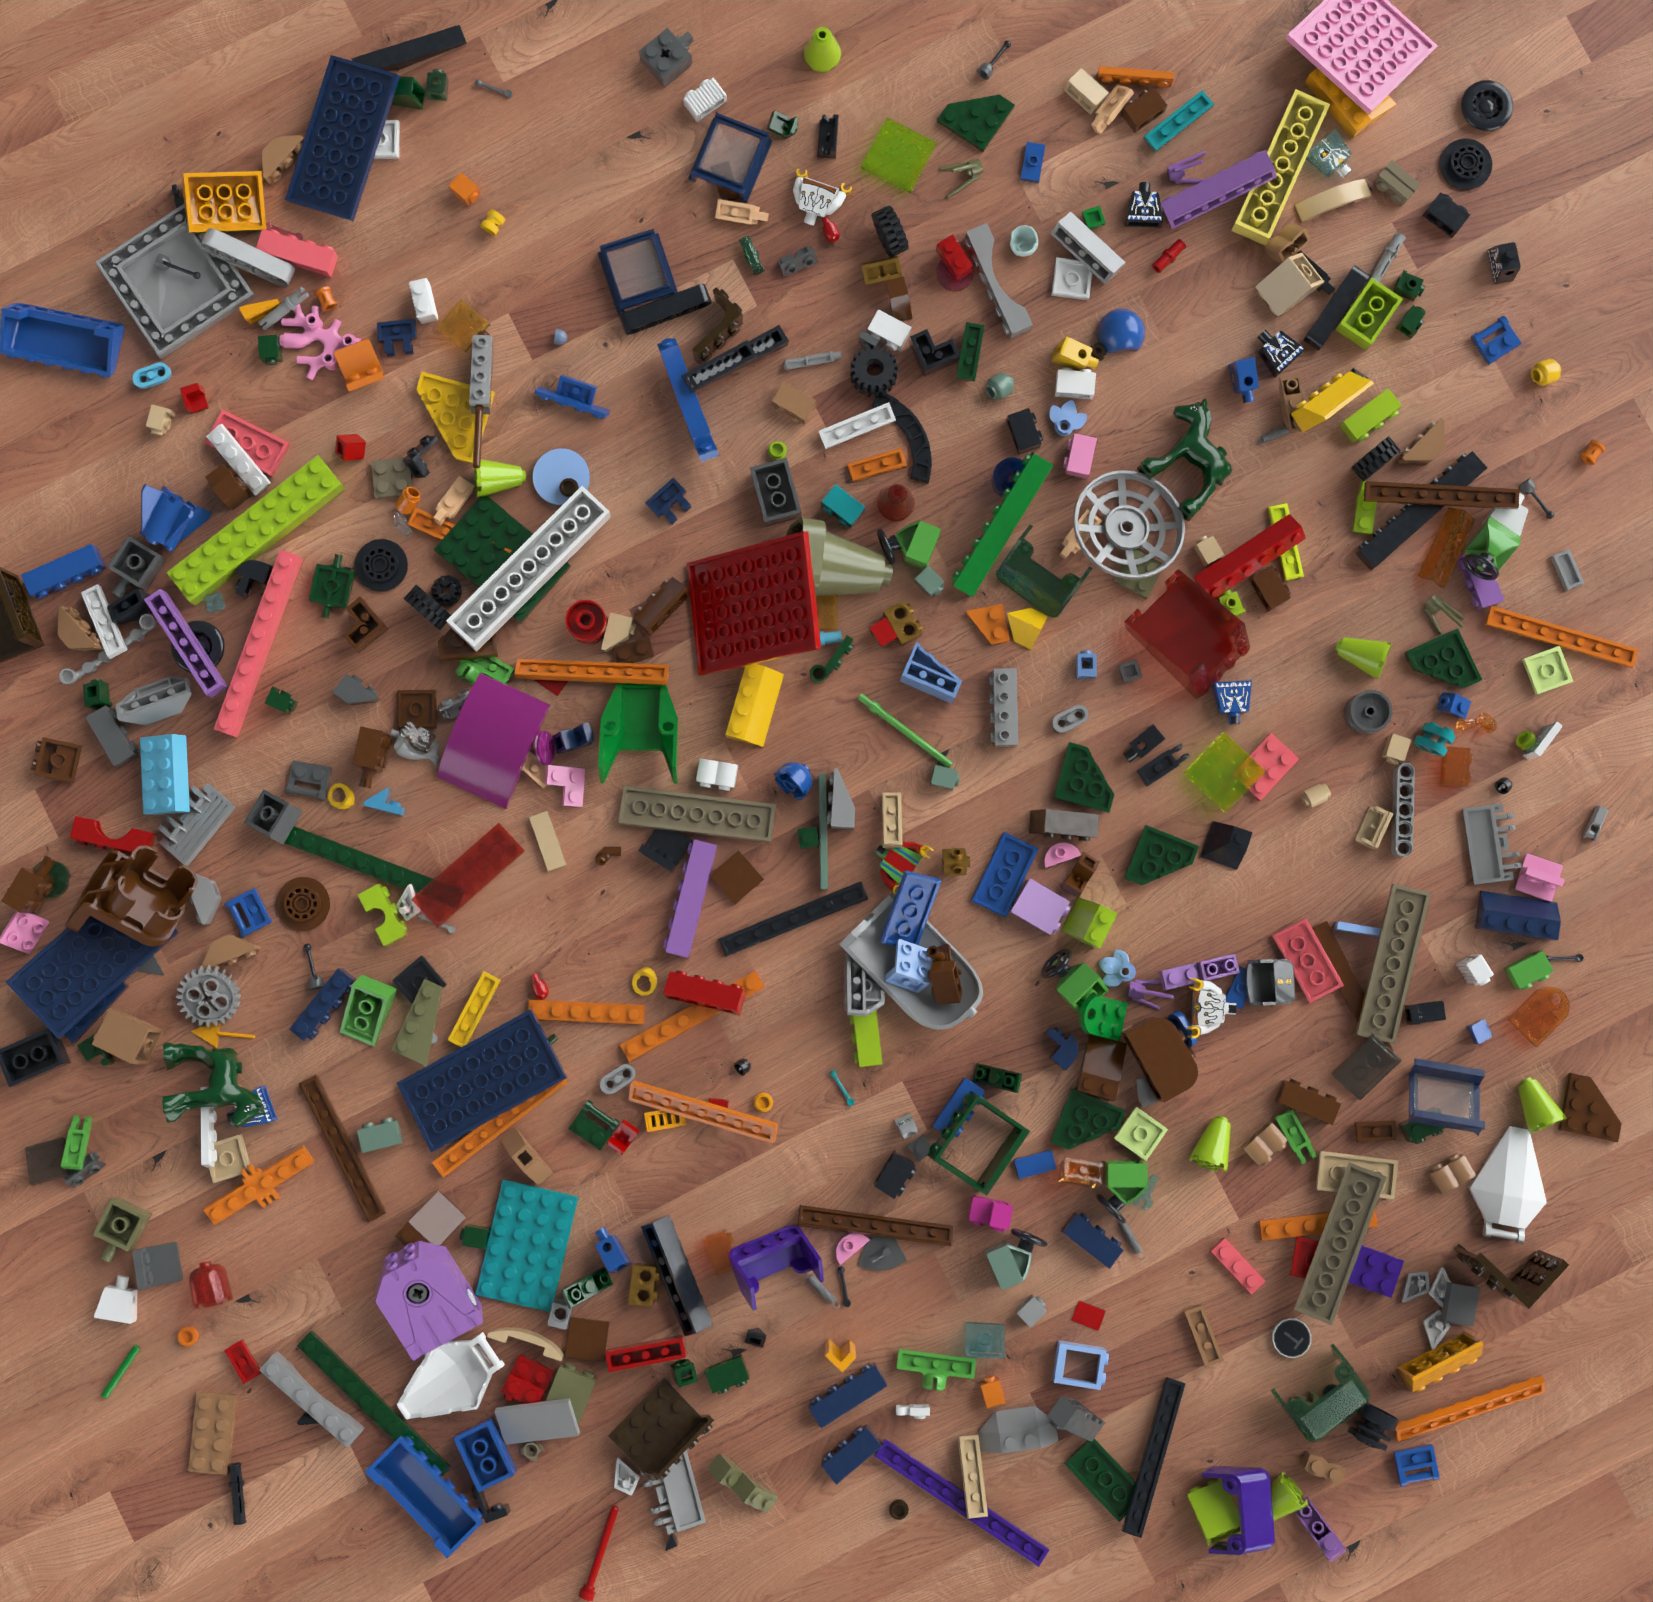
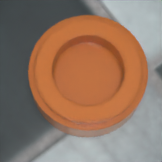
(188, 1336)

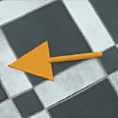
(211, 1034)

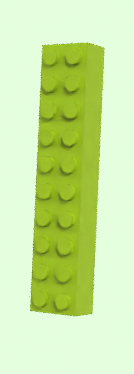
(256, 530)

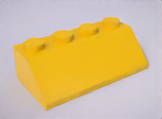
(1329, 400)
(754, 704)

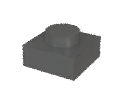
(868, 340)
(1129, 671)
(920, 1147)

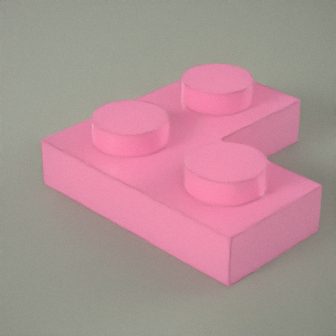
(572, 781)

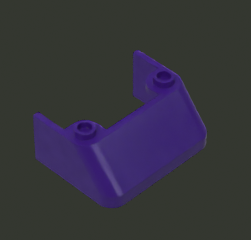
(770, 1255)
(1255, 1509)

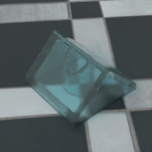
(984, 1340)

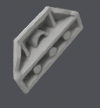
(155, 701)
(861, 991)
(1017, 1430)

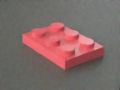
(1275, 760)

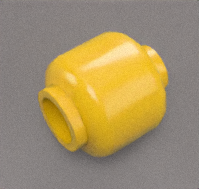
(1546, 372)

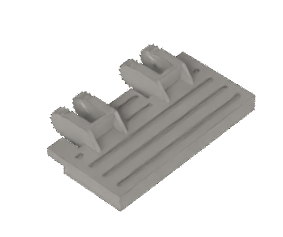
(197, 825)
(1486, 844)
(681, 1497)

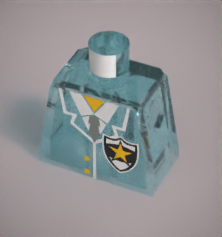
(1331, 155)

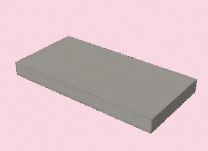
(537, 1421)

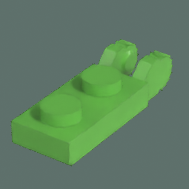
(1294, 1134)
(76, 1144)

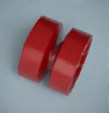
(586, 621)

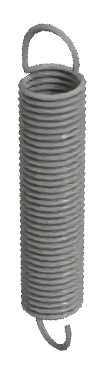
(1273, 435)
(1130, 1238)
(821, 1289)

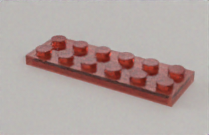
(468, 875)

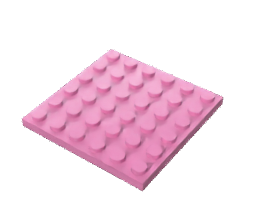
(1362, 47)

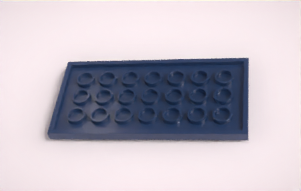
(342, 138)
(78, 973)
(482, 1080)

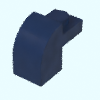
(573, 738)
(1067, 1049)

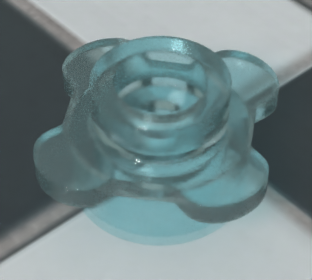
(220, 605)

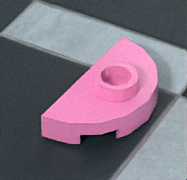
(1059, 853)
(849, 1245)

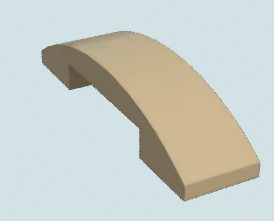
(1332, 199)
(551, 1349)

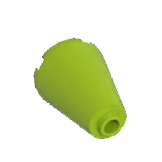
(822, 50)
(497, 477)
(1364, 654)
(1538, 1106)
(1213, 1146)
(1285, 1497)

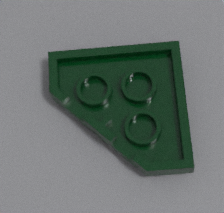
(976, 119)
(1445, 660)
(1083, 781)
(1158, 856)
(1085, 1120)

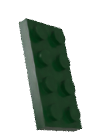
(1102, 1477)

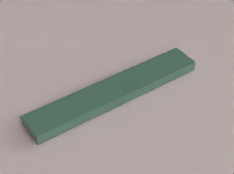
(823, 832)

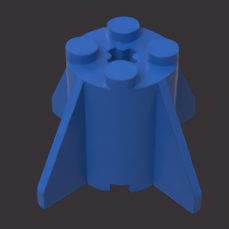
(168, 517)

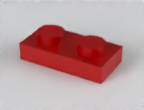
(243, 1361)

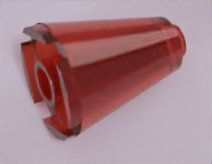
(896, 502)

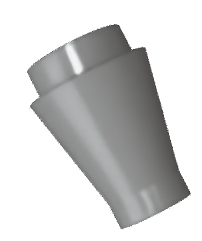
(1145, 1092)

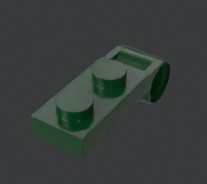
(835, 661)

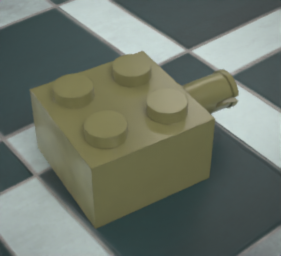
(121, 1226)

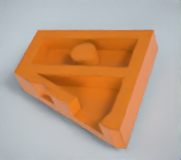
(991, 623)

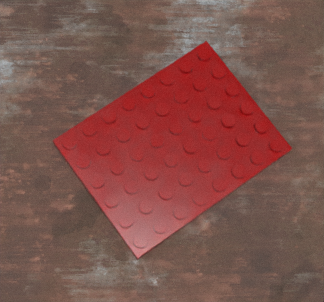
(754, 604)

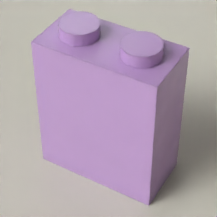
(1040, 907)

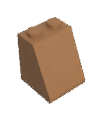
(127, 1037)

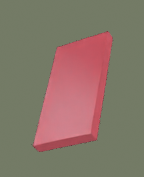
(260, 445)
(1311, 964)

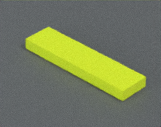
(1290, 560)

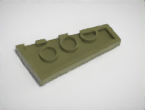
(417, 1030)

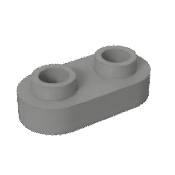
(1069, 718)
(617, 1078)

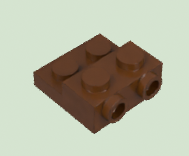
(56, 759)

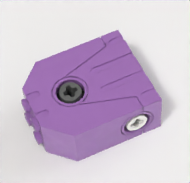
(426, 1297)

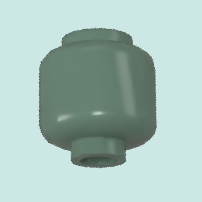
(1000, 386)

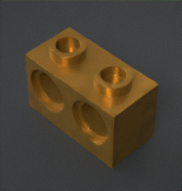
(881, 270)
(899, 624)
(638, 1284)

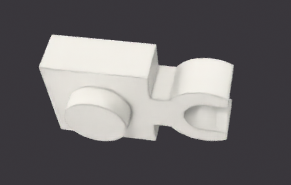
(919, 1411)

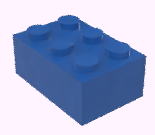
(485, 1454)

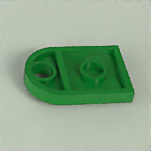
(1105, 1017)

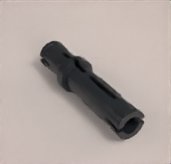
(236, 1485)

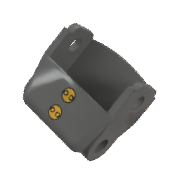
(1270, 982)

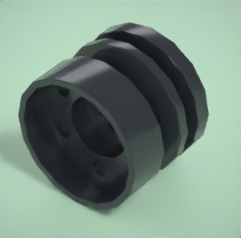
(1373, 1425)

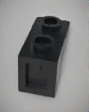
(412, 460)
(1425, 1012)
(497, 1511)

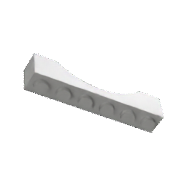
(1014, 316)
(332, 1418)

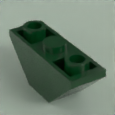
(997, 1077)
(586, 1287)

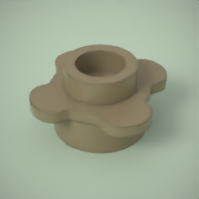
(532, 1455)

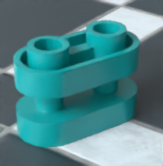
(1434, 731)

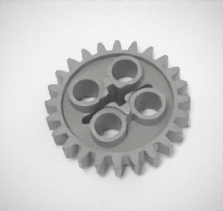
(193, 1003)

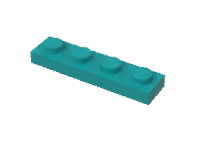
(1178, 121)

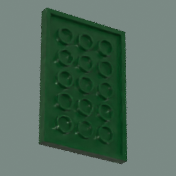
(473, 553)

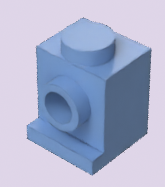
(1091, 659)

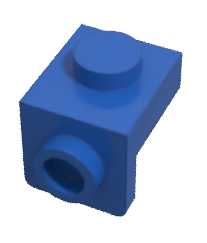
(1454, 704)

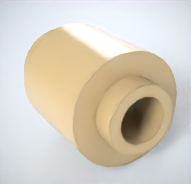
(1315, 795)

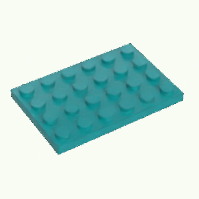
(527, 1245)

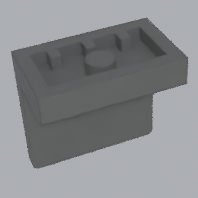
(157, 1265)

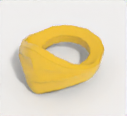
(348, 801)
(646, 971)

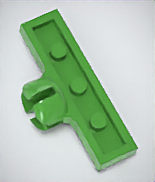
(488, 666)
(936, 1367)

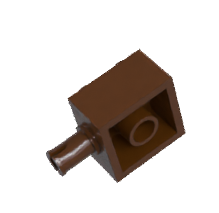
(371, 753)
(30, 888)

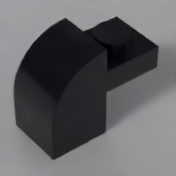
(250, 572)

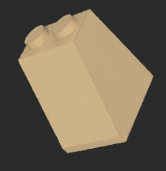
(1289, 284)

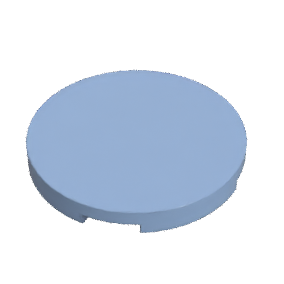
(554, 468)

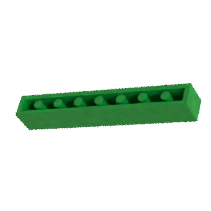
(1002, 524)

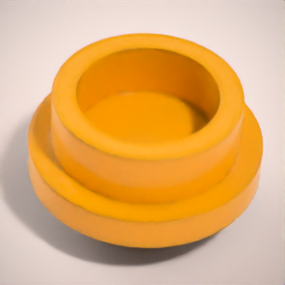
(763, 1102)

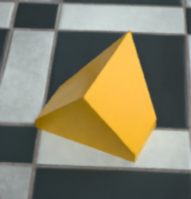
(1026, 626)

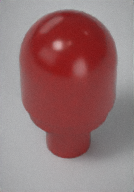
(830, 230)
(539, 987)

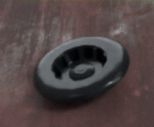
(1482, 111)
(1472, 156)
(381, 565)
(216, 643)

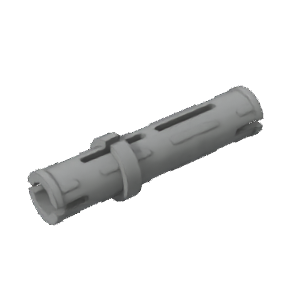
(1389, 254)
(290, 303)

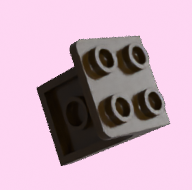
(728, 327)

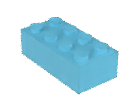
(164, 774)

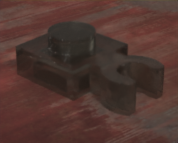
(420, 737)

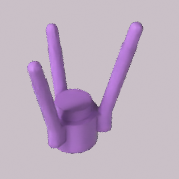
(1176, 170)
(1137, 990)

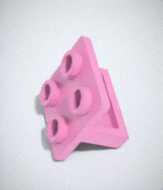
(1539, 877)
(23, 931)

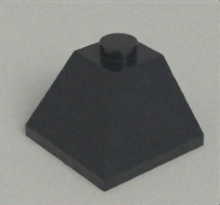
(1226, 844)

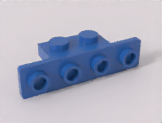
(575, 394)

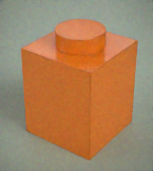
(464, 189)
(992, 1391)

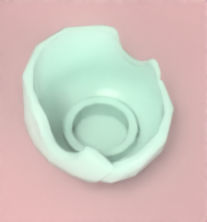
(1024, 241)

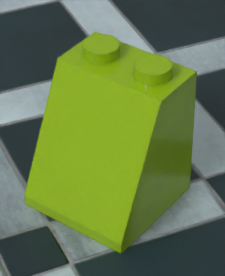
(1089, 922)
(1214, 1511)

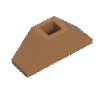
(279, 156)
(1290, 395)
(1425, 446)
(76, 632)
(228, 951)
(526, 1157)

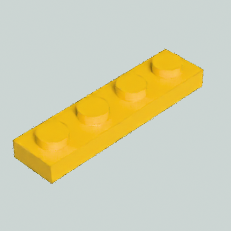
(474, 1009)

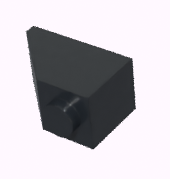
(129, 607)

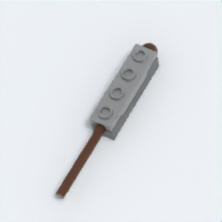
(480, 386)

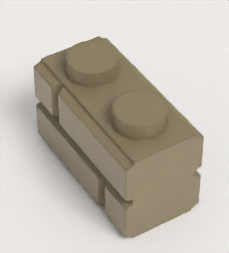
(1396, 183)

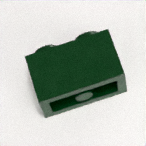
(727, 1374)

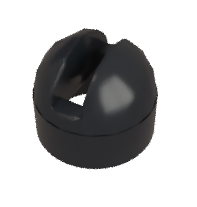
(1500, 788)
(742, 1066)

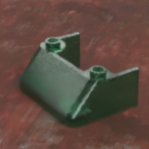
(1034, 581)
(1332, 1408)

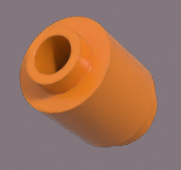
(408, 500)

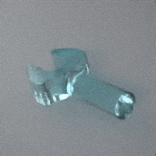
(1151, 1184)

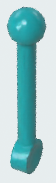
(850, 1101)

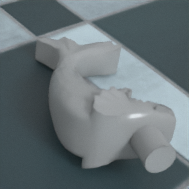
(405, 750)

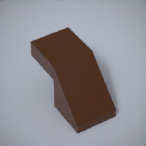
(899, 299)
(1080, 874)

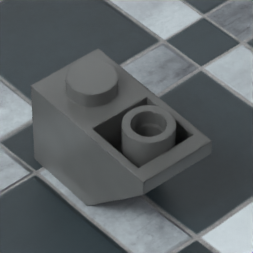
(353, 692)

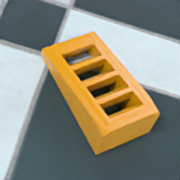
(257, 311)
(650, 1127)

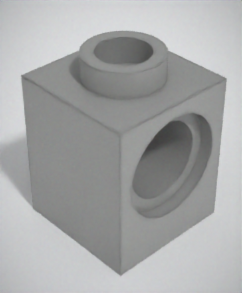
(1031, 1310)
(554, 1319)

